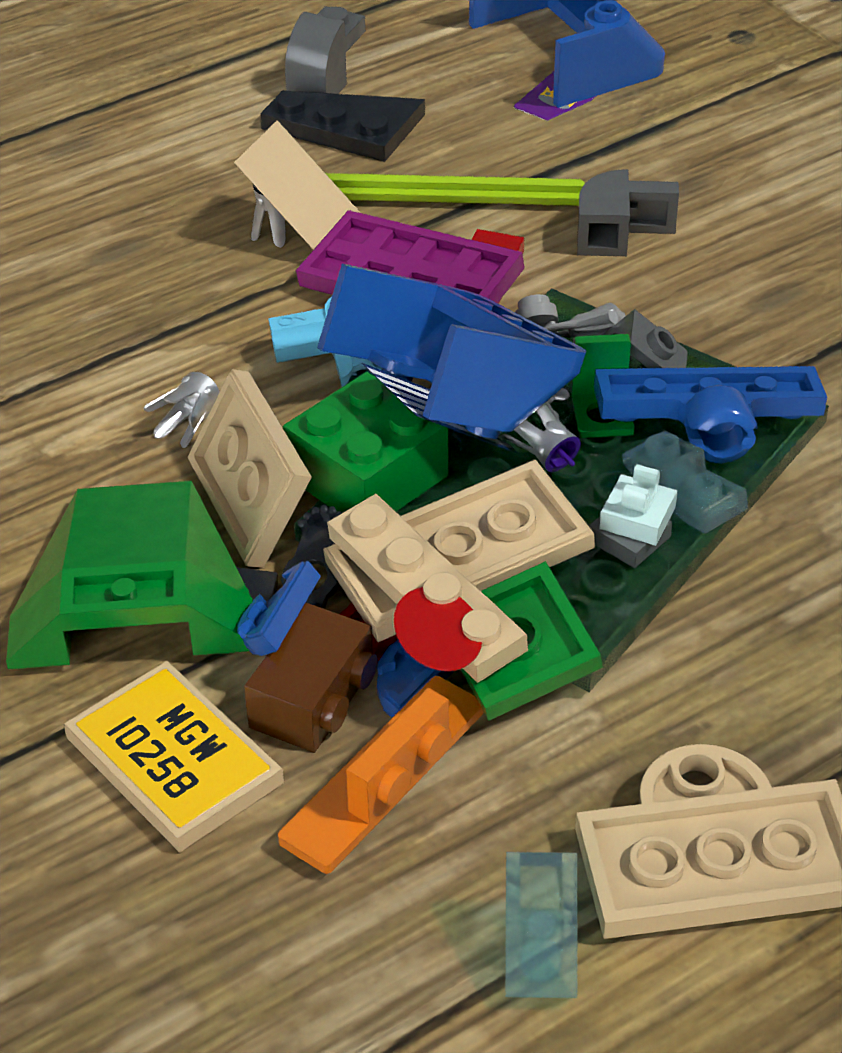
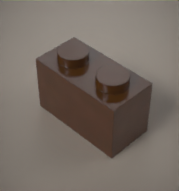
(311, 678)

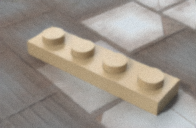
(403, 560)

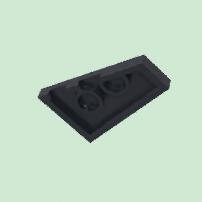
(345, 121)

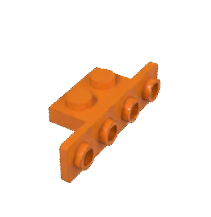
(380, 775)

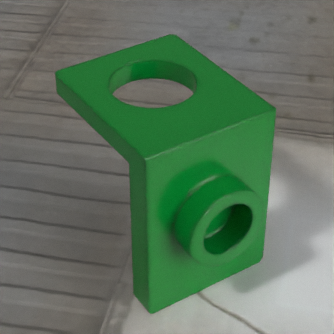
(601, 353)

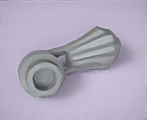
(595, 322)

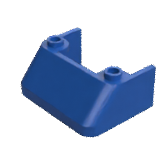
(602, 56)
(481, 358)

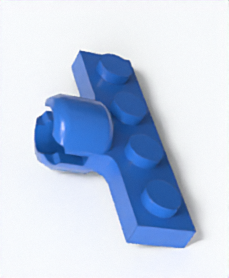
(712, 402)

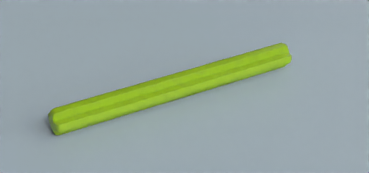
(458, 189)

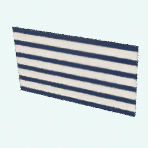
(415, 399)

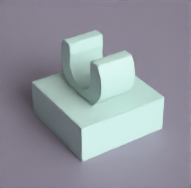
(639, 506)

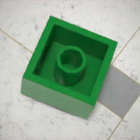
(368, 445)

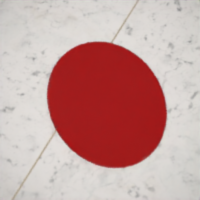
(434, 632)

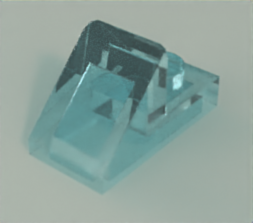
(541, 925)

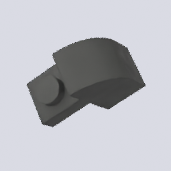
(319, 49)
(615, 207)

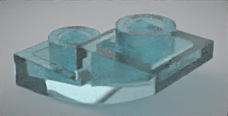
(702, 496)

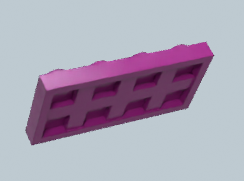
(410, 253)

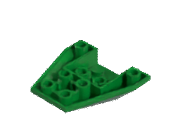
(129, 562)

